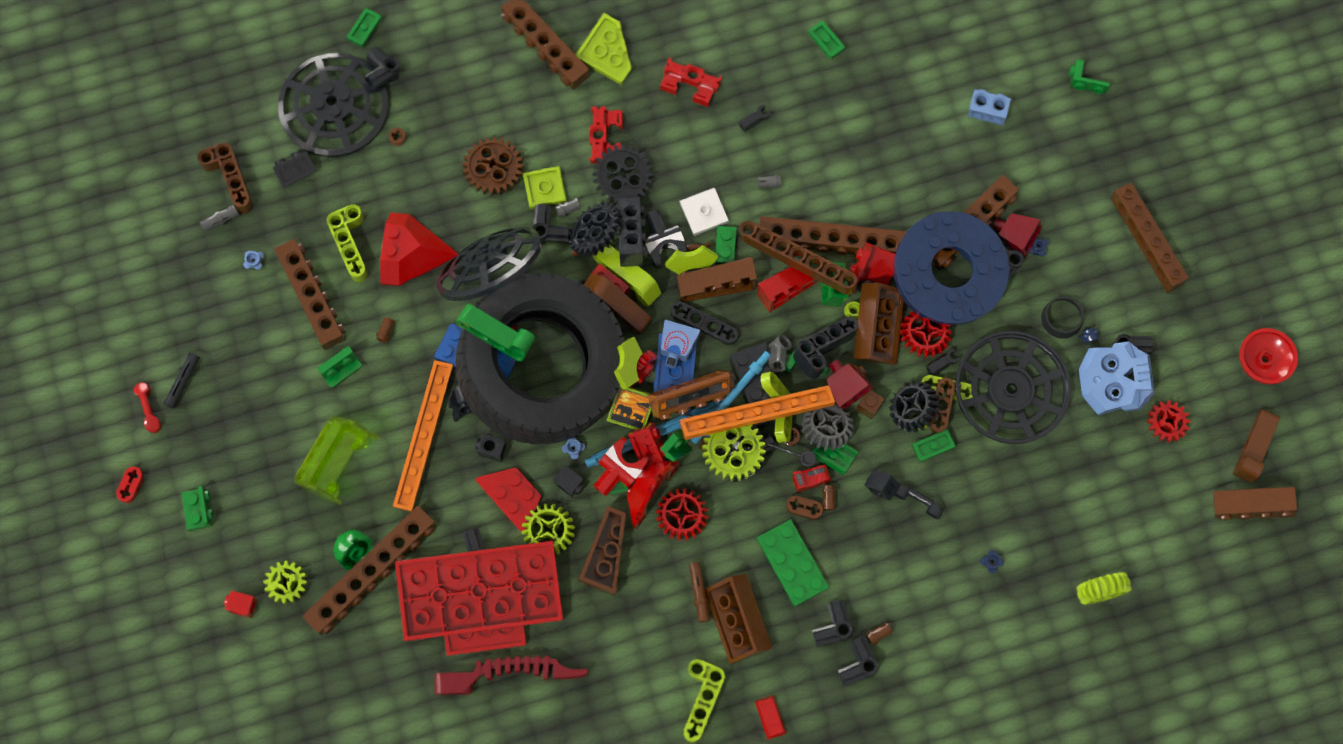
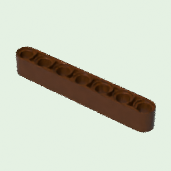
(802, 265)

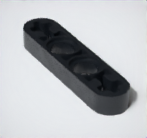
(705, 320)

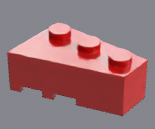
(783, 287)

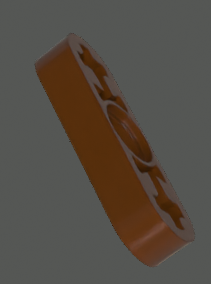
(944, 420)

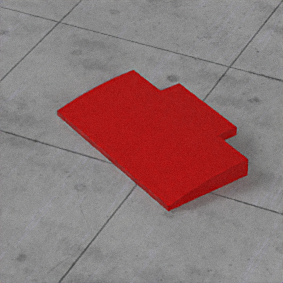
(479, 596)

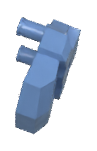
(1100, 380)

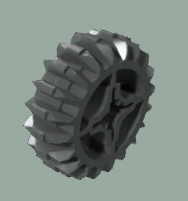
(826, 432)

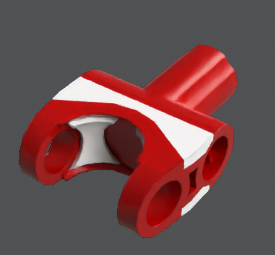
(617, 469)

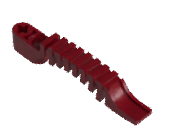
(463, 682)

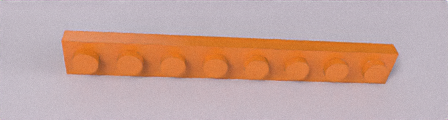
(757, 412)
(423, 436)

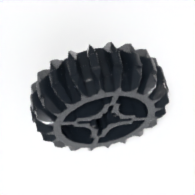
(918, 395)

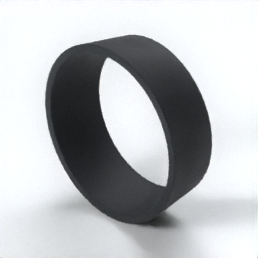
(1052, 330)

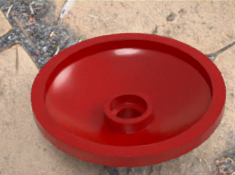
(1273, 346)

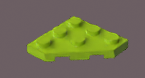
(606, 50)

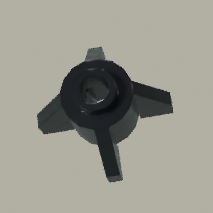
(458, 404)

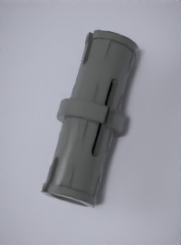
(219, 218)

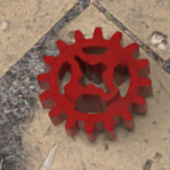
(645, 366)
(1167, 414)

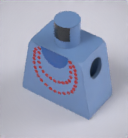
(678, 342)

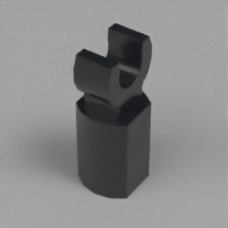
(753, 119)
(941, 363)

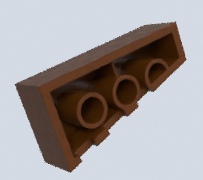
(717, 280)
(1255, 503)
(603, 559)

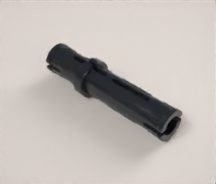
(185, 373)

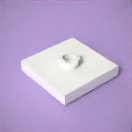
(704, 211)

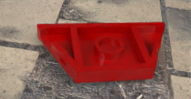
(511, 494)

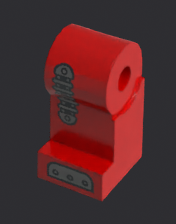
(810, 478)

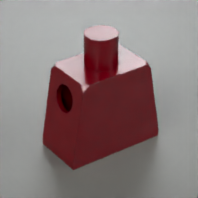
(1018, 232)
(847, 384)

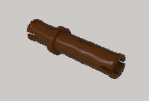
(701, 601)

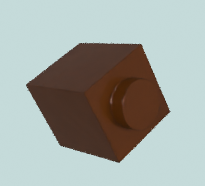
(870, 404)

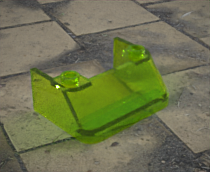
(330, 456)

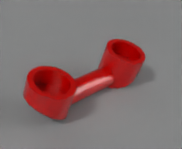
(151, 423)

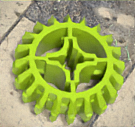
(537, 517)
(1104, 588)

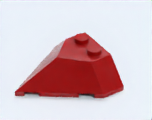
(409, 250)
(645, 488)

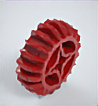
(933, 332)
(689, 517)

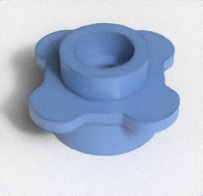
(249, 255)
(567, 448)

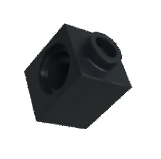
(497, 453)
(569, 481)
(882, 484)

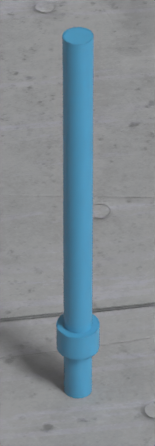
(755, 368)

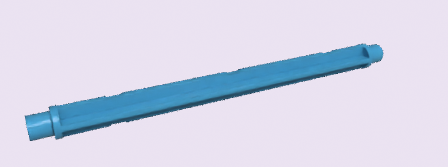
(664, 428)

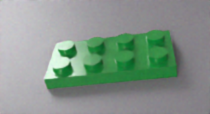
(792, 563)

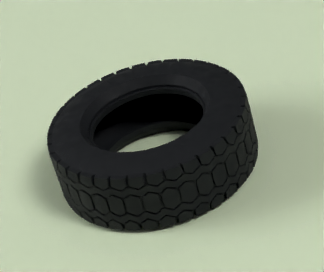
(529, 417)

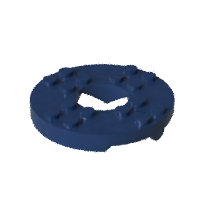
(975, 243)

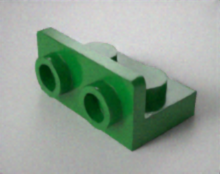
(339, 367)
(676, 446)
(197, 509)

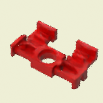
(677, 71)
(604, 118)

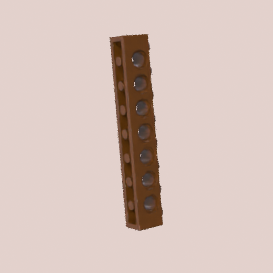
(827, 230)
(314, 615)

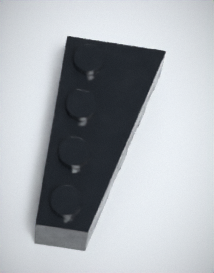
(753, 390)

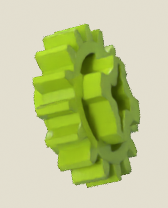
(293, 579)

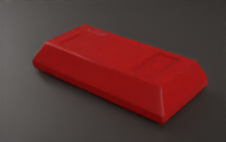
(770, 717)

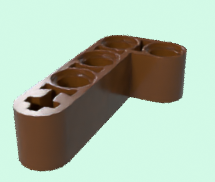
(231, 178)
(618, 303)
(1250, 460)

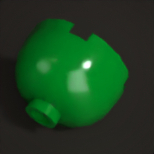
(351, 548)

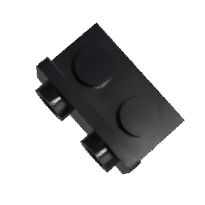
(294, 168)

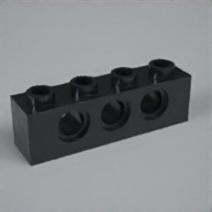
(630, 236)

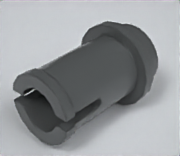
(770, 181)
(568, 207)

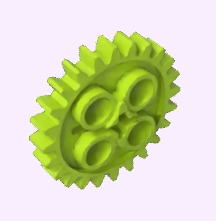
(748, 458)

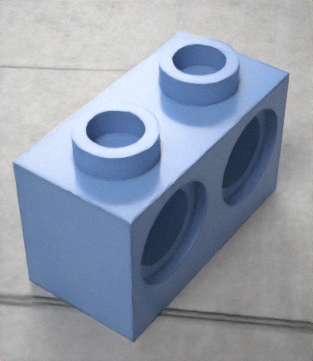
(988, 111)

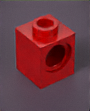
(240, 604)

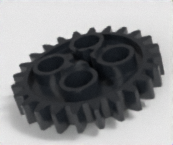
(617, 158)
(595, 229)

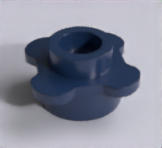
(1042, 249)
(1089, 334)
(992, 566)

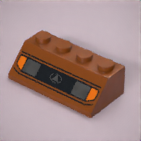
(689, 393)

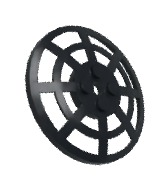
(332, 113)
(485, 258)
(1020, 380)

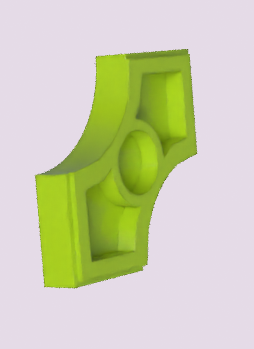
(684, 261)
(627, 369)

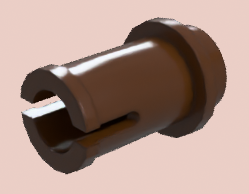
(385, 330)
(829, 497)
(878, 633)

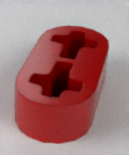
(134, 486)

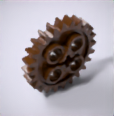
(487, 180)

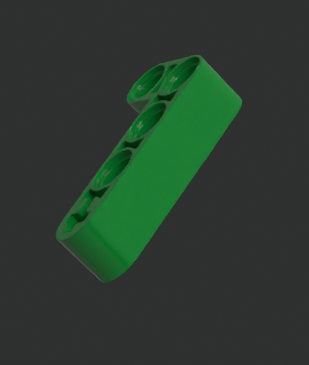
(496, 333)

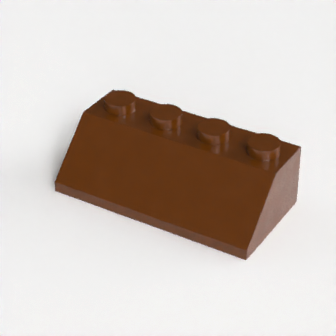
(878, 324)
(738, 618)

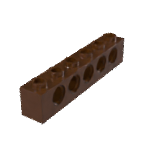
(572, 77)
(1002, 188)
(1149, 237)
(287, 253)

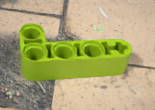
(349, 245)
(637, 279)
(700, 703)

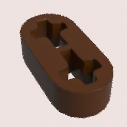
(806, 503)

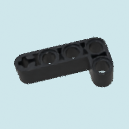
(811, 349)

